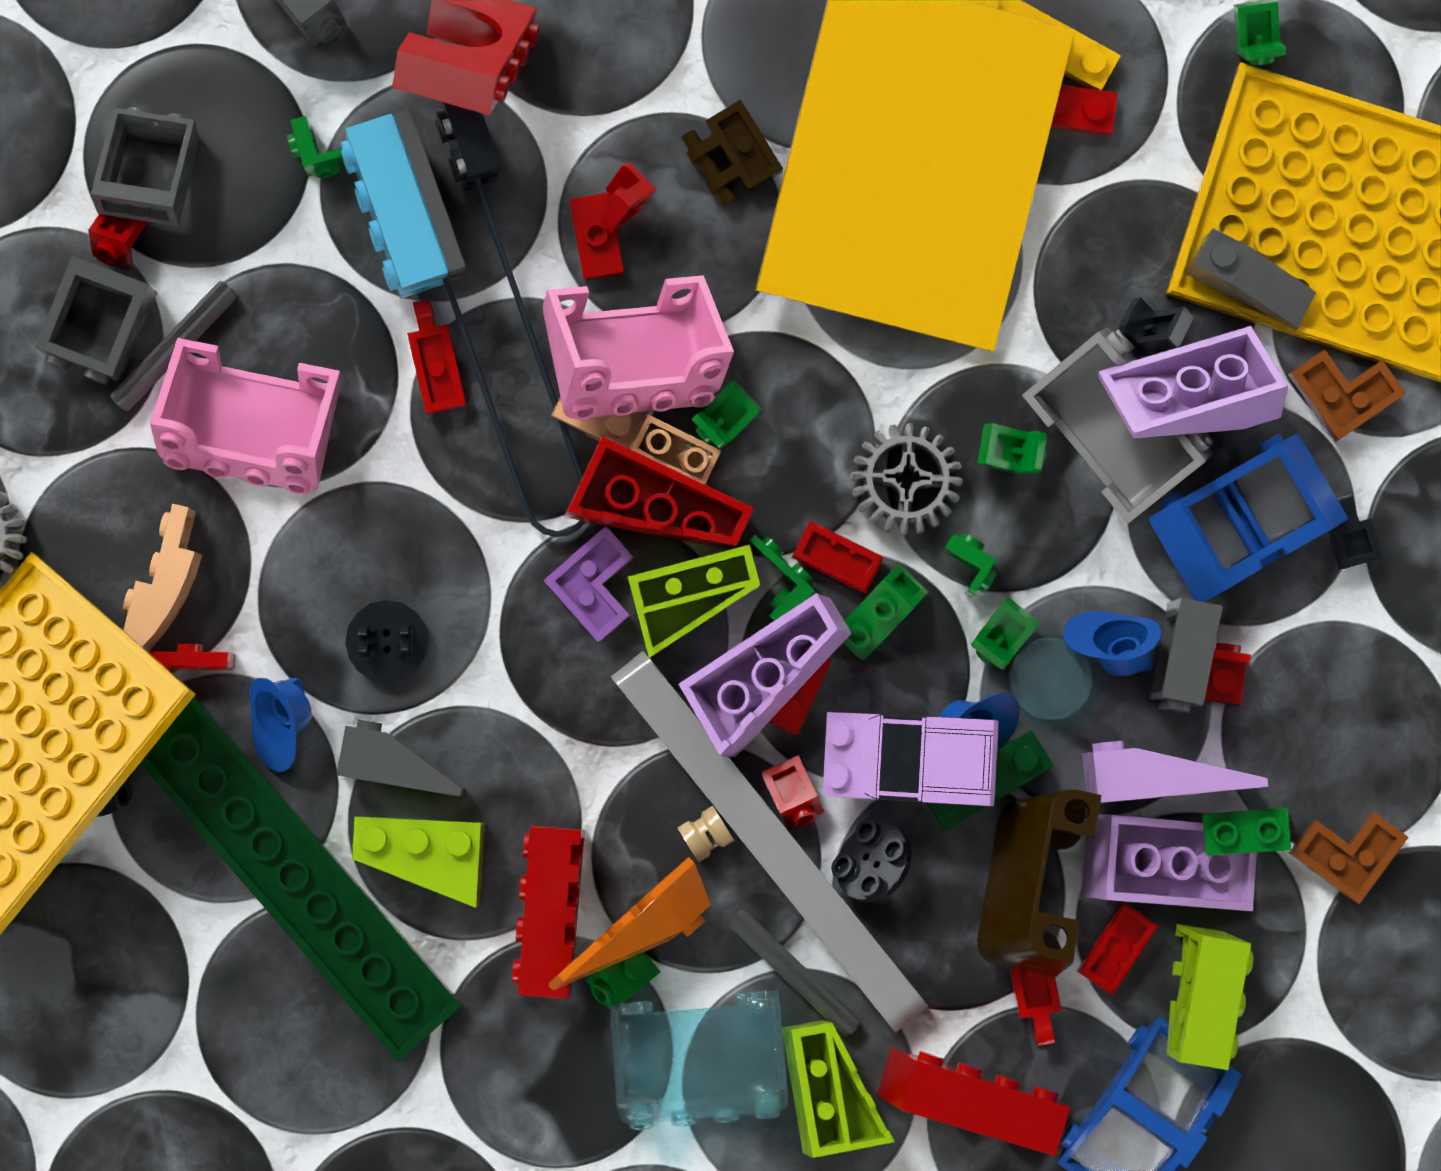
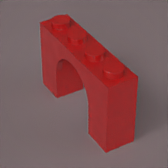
(471, 76)

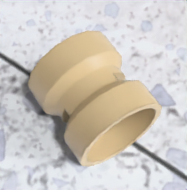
(696, 838)

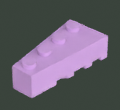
(761, 674)

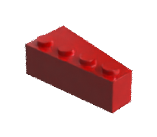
(650, 498)
(550, 909)
(972, 1101)

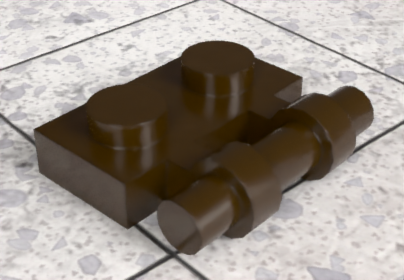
(742, 145)

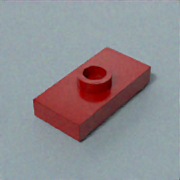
(596, 245)
(837, 557)
(193, 658)
(1117, 948)

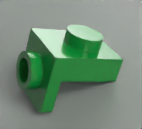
(1258, 31)
(304, 145)
(726, 416)
(1012, 449)
(969, 553)
(1004, 634)
(622, 979)

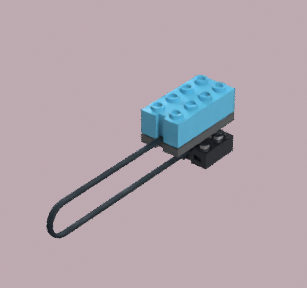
(417, 233)

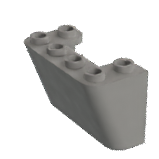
(1131, 468)

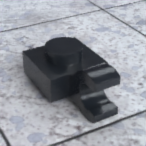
(1354, 540)

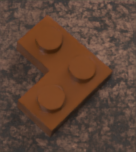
(1342, 403)
(1351, 865)

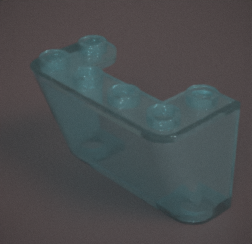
(699, 1062)

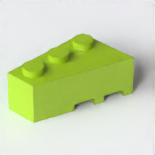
(689, 593)
(425, 852)
(1208, 997)
(828, 1094)

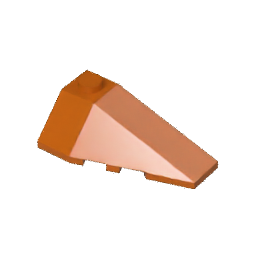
(657, 918)

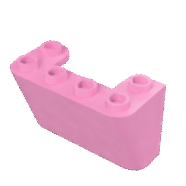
(637, 355)
(244, 420)

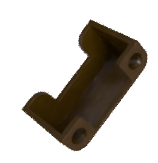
(1010, 923)

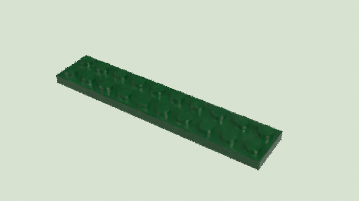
(299, 881)

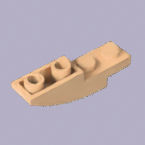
(651, 439)
(174, 569)

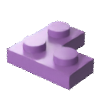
(582, 579)

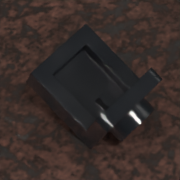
(1155, 330)

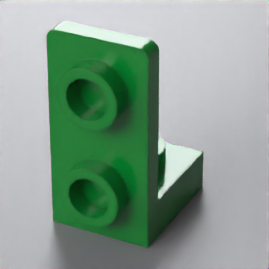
(796, 576)
(882, 611)
(1247, 831)

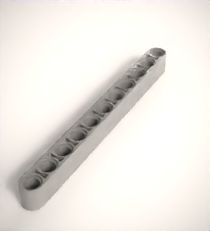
(770, 842)

